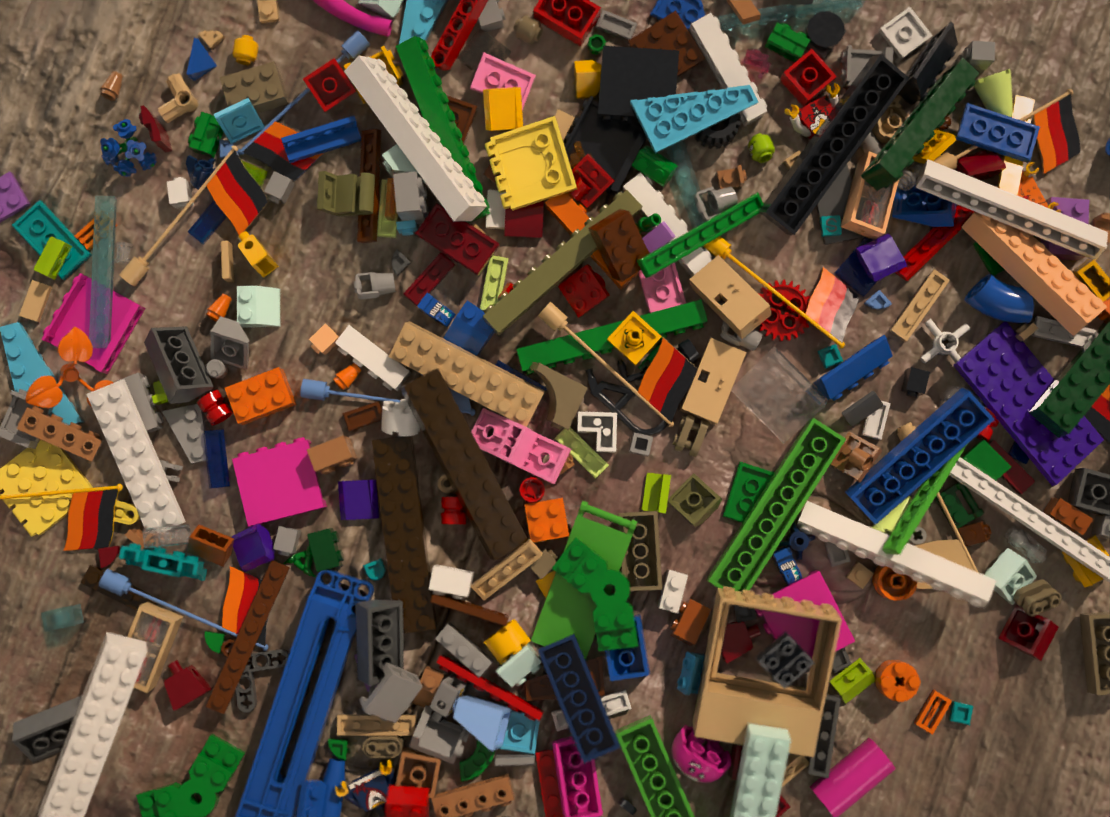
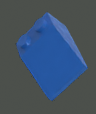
(923, 208)
(469, 329)

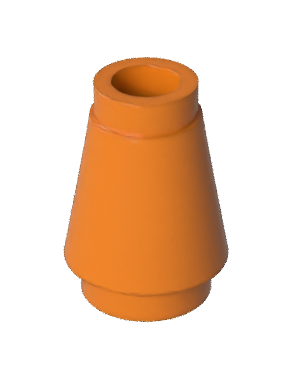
(219, 307)
(347, 376)

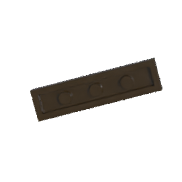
(92, 578)

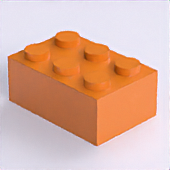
(260, 396)

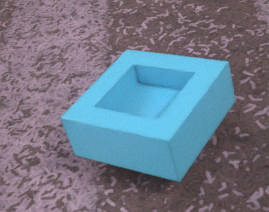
(407, 227)

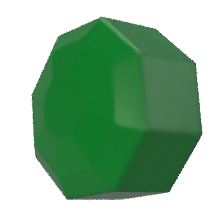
(596, 44)

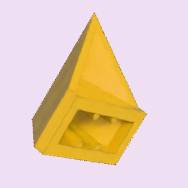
(587, 78)

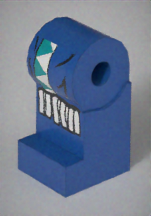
(436, 310)
(787, 565)

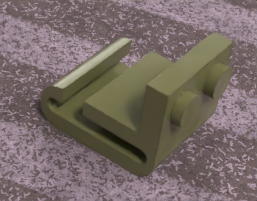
(346, 194)

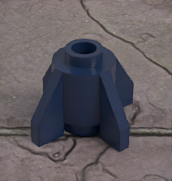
(199, 171)
(791, 541)

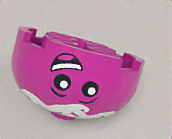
(697, 762)

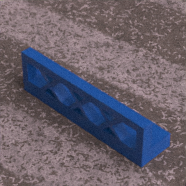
(321, 139)

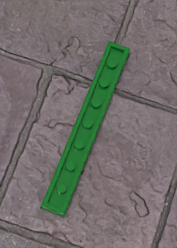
(700, 235)

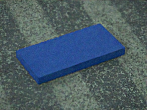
(997, 132)

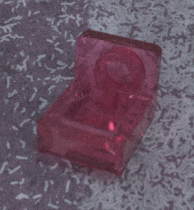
(756, 58)

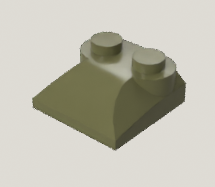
(695, 500)

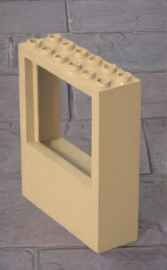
(731, 702)

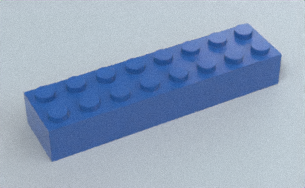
(920, 455)

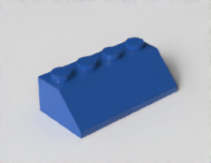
(854, 368)

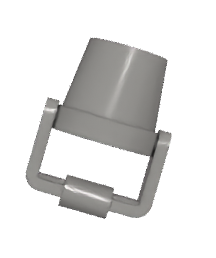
(718, 201)
(381, 284)
(750, 342)

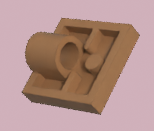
(856, 457)

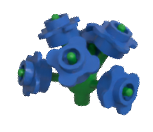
(131, 147)

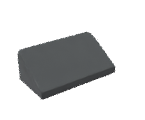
(862, 408)

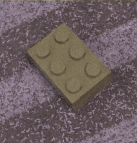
(259, 84)

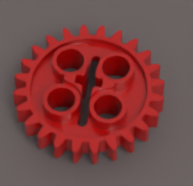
(777, 327)

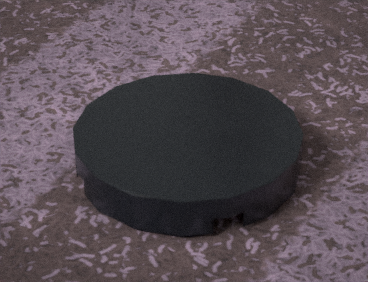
(825, 30)

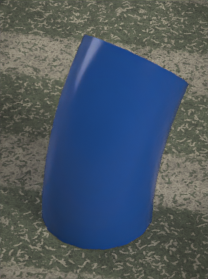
(1001, 300)

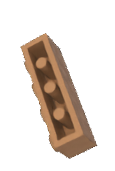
(59, 433)
(474, 797)

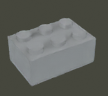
(410, 197)

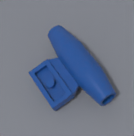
(319, 797)

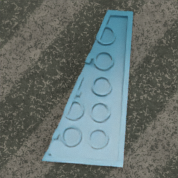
(420, 18)
(685, 114)
(28, 365)

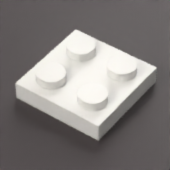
(905, 33)

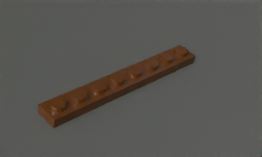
(248, 637)

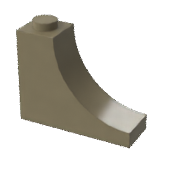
(564, 396)

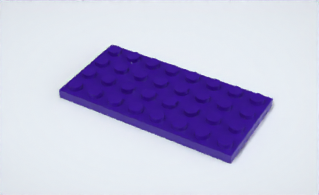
(1010, 384)

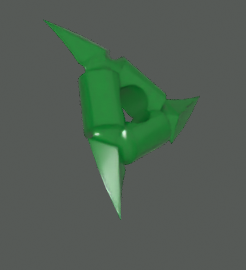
(296, 559)

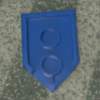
(688, 10)

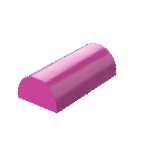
(853, 777)
(576, 781)

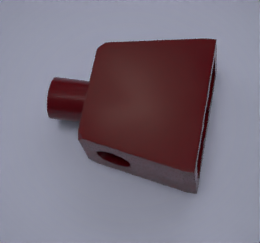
(738, 640)
(184, 685)

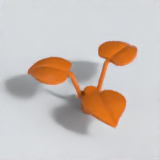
(72, 347)

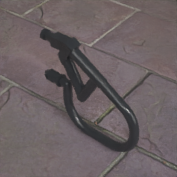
(616, 408)

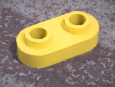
(122, 513)

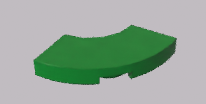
(476, 763)

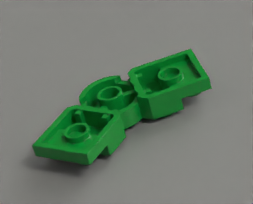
(590, 574)
(208, 776)

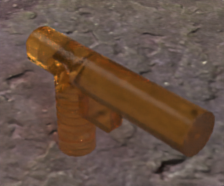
(575, 157)

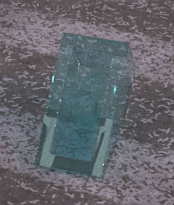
(62, 617)

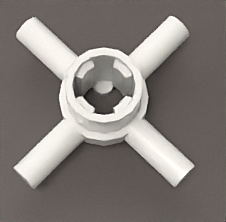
(938, 346)

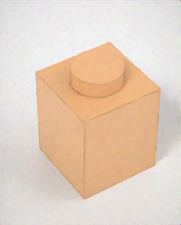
(324, 340)

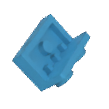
(691, 673)

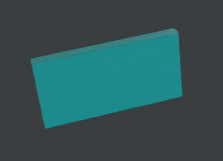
(39, 225)

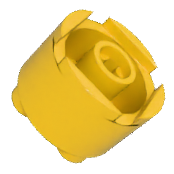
(507, 641)

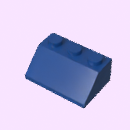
(630, 661)

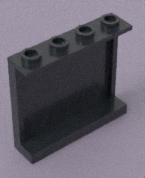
(633, 75)
(610, 143)

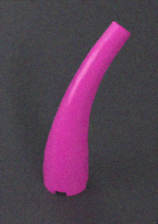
(355, 17)

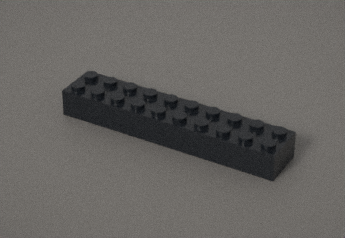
(834, 144)

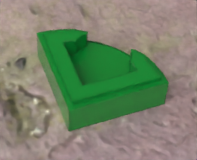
(215, 640)
(338, 747)

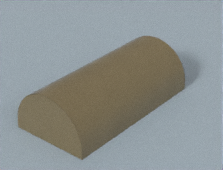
(642, 557)

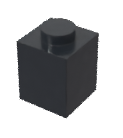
(915, 382)

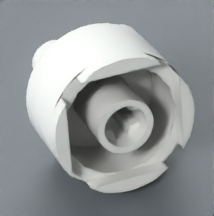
(398, 418)

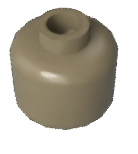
(528, 29)

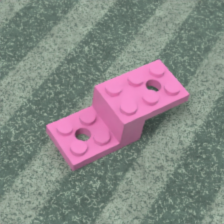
(520, 446)

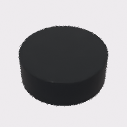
(627, 806)

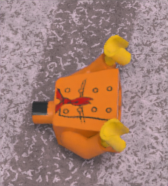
(1029, 190)

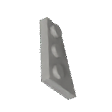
(188, 428)

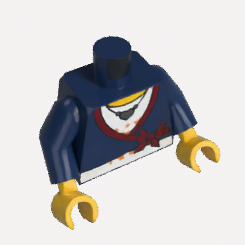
(370, 789)

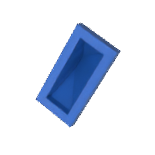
(200, 61)

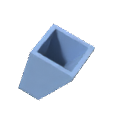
(483, 719)

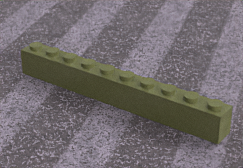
(553, 268)

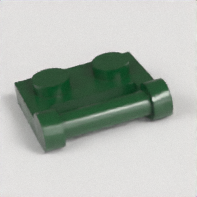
(956, 509)

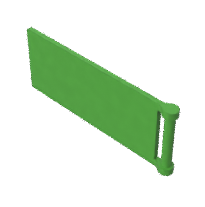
(565, 607)

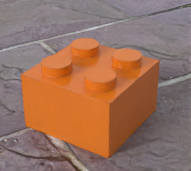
(546, 520)

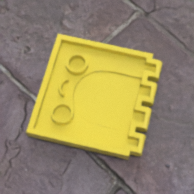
(530, 164)
(41, 471)

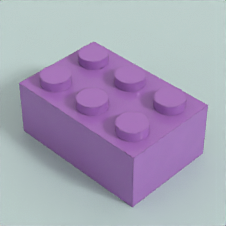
(1073, 208)

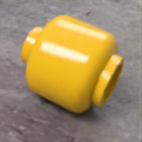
(245, 50)

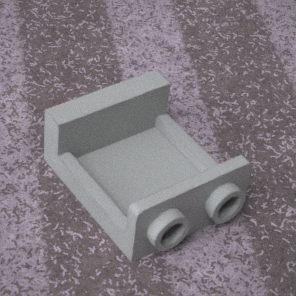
(855, 60)
(12, 418)
(392, 694)
(439, 739)

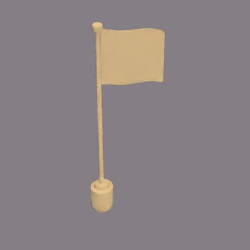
(948, 549)

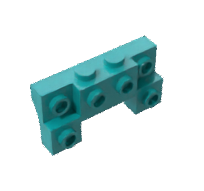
(162, 562)

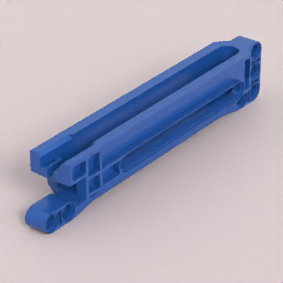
(267, 789)

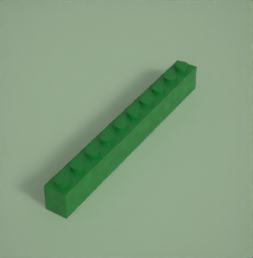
(435, 107)
(567, 349)

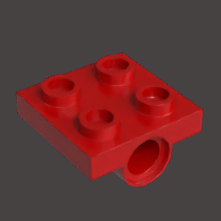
(590, 181)
(584, 290)

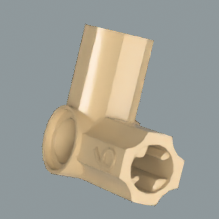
(176, 106)

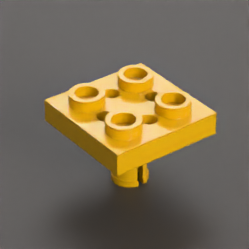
(935, 146)
(635, 325)

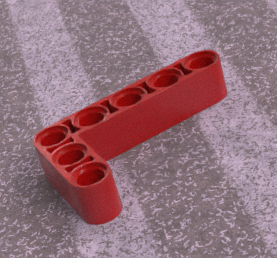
(458, 36)

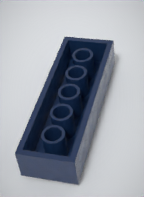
(579, 698)

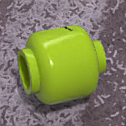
(761, 148)

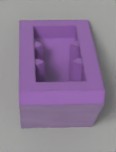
(658, 237)

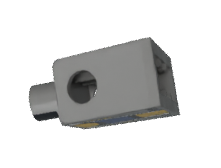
(444, 699)

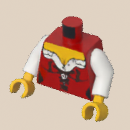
(811, 117)

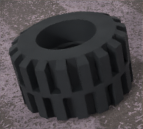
(721, 137)

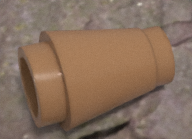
(111, 88)

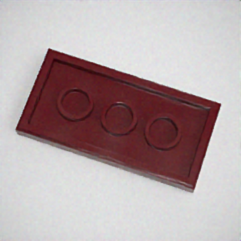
(457, 240)

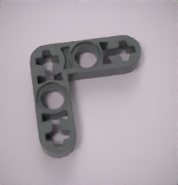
(249, 674)

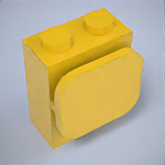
(1094, 278)

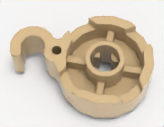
(890, 121)

